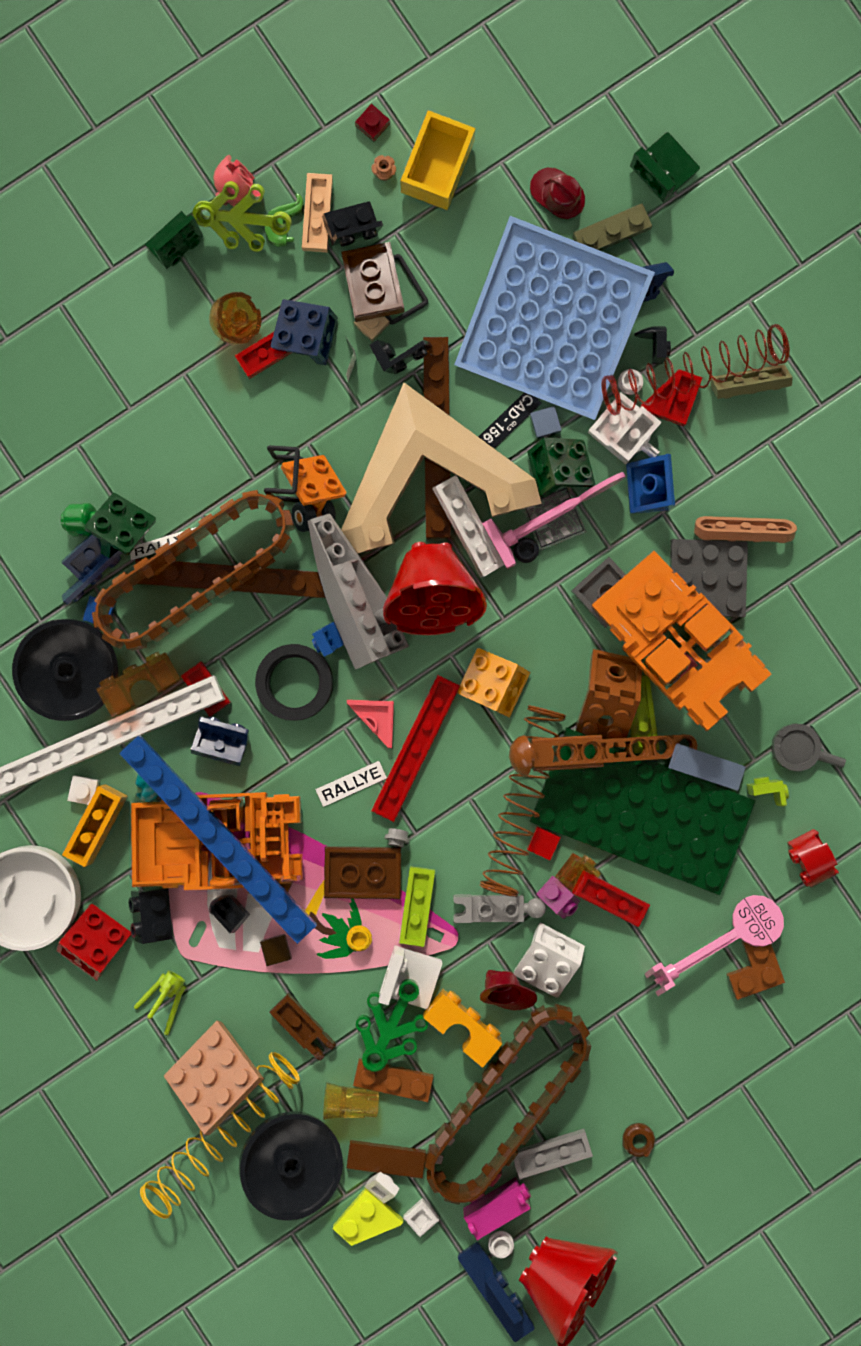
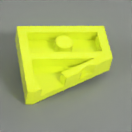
(366, 1219)

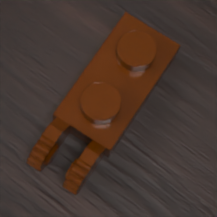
(301, 1025)

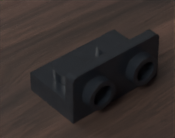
(351, 224)

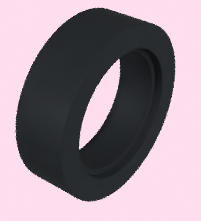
(264, 673)

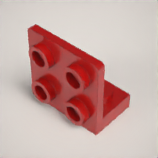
(93, 941)

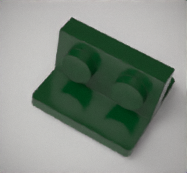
(119, 525)

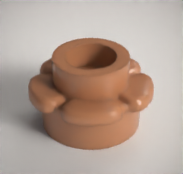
(384, 174)

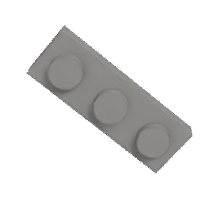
(552, 1153)

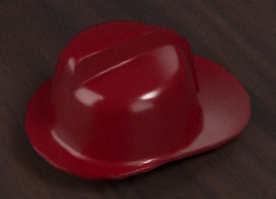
(557, 192)
(505, 991)

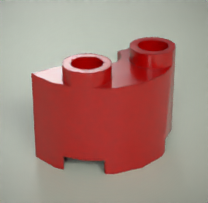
(814, 858)

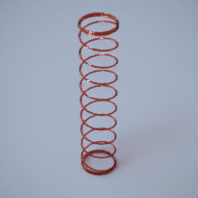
(786, 351)

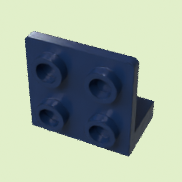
(305, 330)

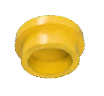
(359, 938)

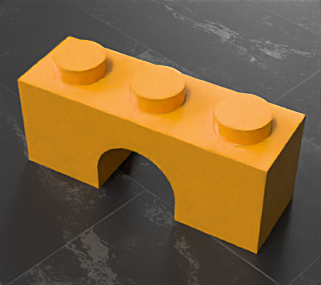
(447, 1011)

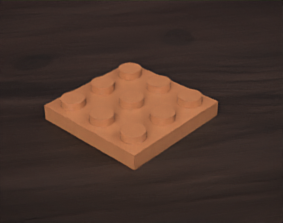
(213, 1077)

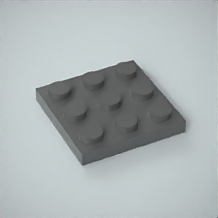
(715, 570)

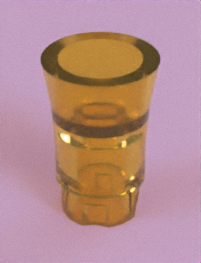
(349, 1102)

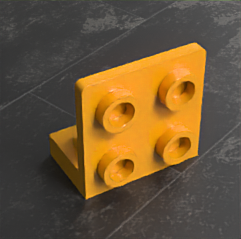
(493, 682)

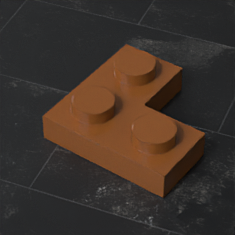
(759, 975)

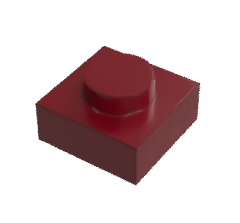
(372, 122)

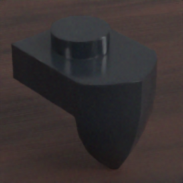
(660, 346)
(228, 912)

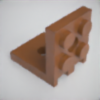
(610, 696)

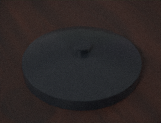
(61, 669)
(290, 1166)

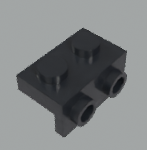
(150, 915)

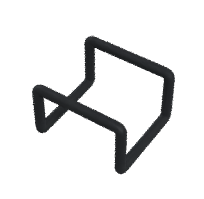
(271, 448)

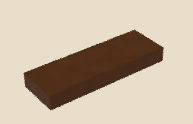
(386, 1158)

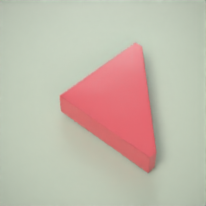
(377, 716)

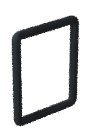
(418, 288)

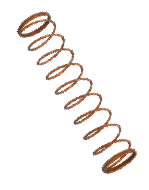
(492, 885)

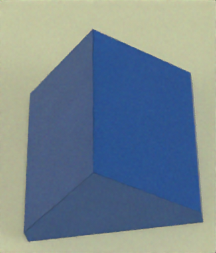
(651, 484)

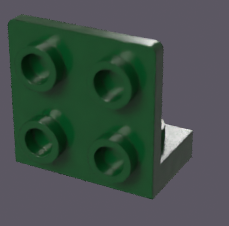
(664, 166)
(175, 239)
(560, 464)

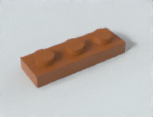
(395, 1081)

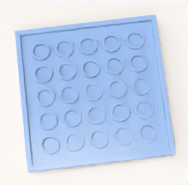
(553, 317)

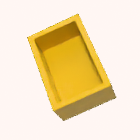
(437, 160)

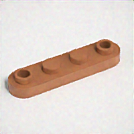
(745, 529)

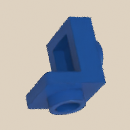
(327, 639)

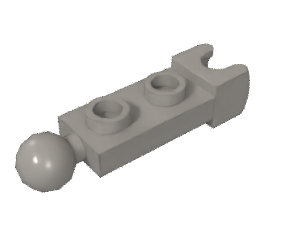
(496, 908)

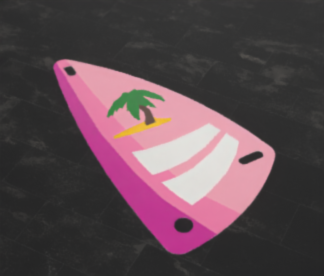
(318, 952)

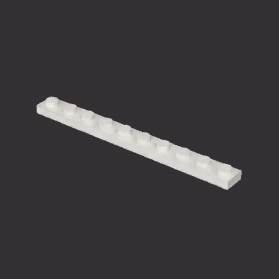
(110, 734)

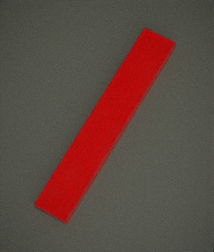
(415, 748)

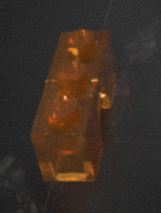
(117, 692)

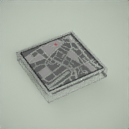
(560, 529)

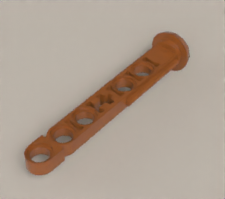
(540, 755)

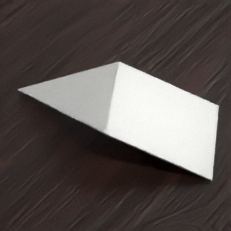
(351, 365)

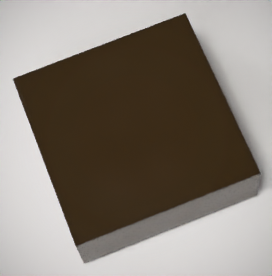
(275, 949)

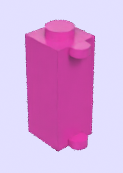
(497, 1208)

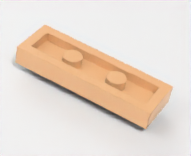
(317, 203)

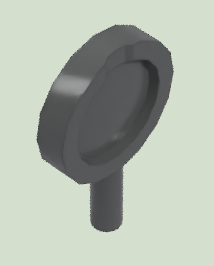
(799, 748)

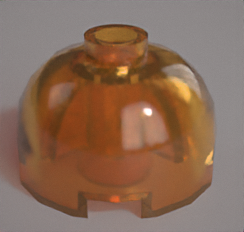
(235, 318)

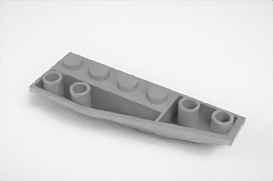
(352, 596)

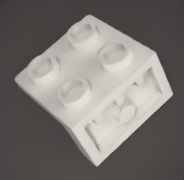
(550, 960)
(410, 965)

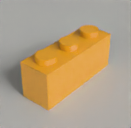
(94, 825)

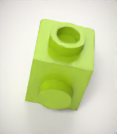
(764, 786)

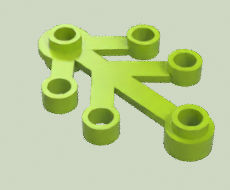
(238, 217)

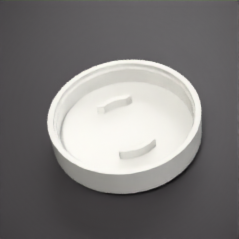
(36, 897)

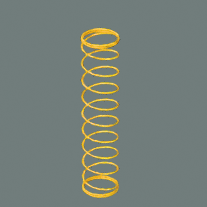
(283, 1076)

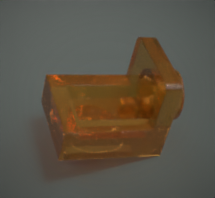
(573, 868)

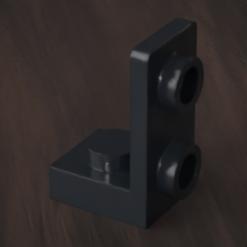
(385, 355)

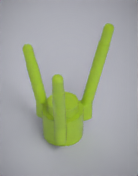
(170, 984)

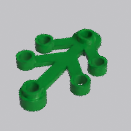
(389, 1029)

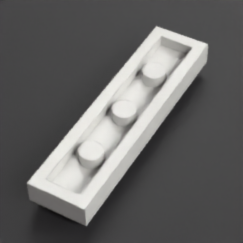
(468, 526)

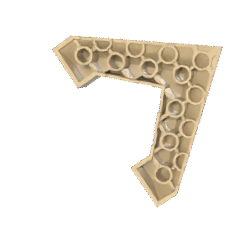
(420, 431)

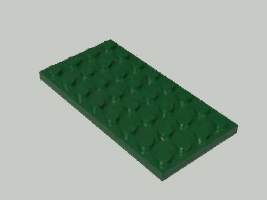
(647, 816)

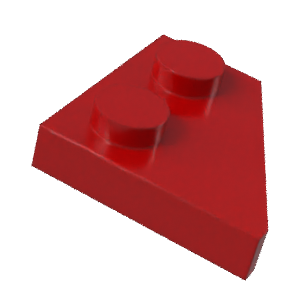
(679, 405)

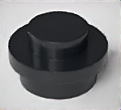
(526, 550)

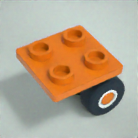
(315, 489)

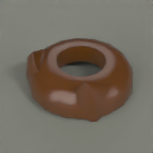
(633, 1130)

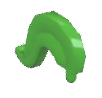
(291, 209)

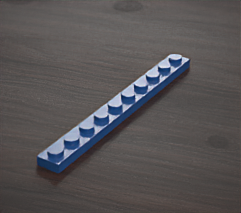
(218, 839)

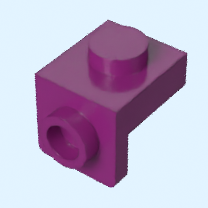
(558, 898)

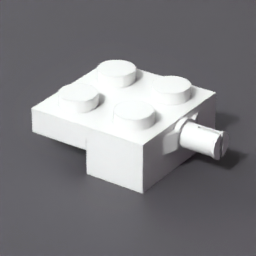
(627, 432)

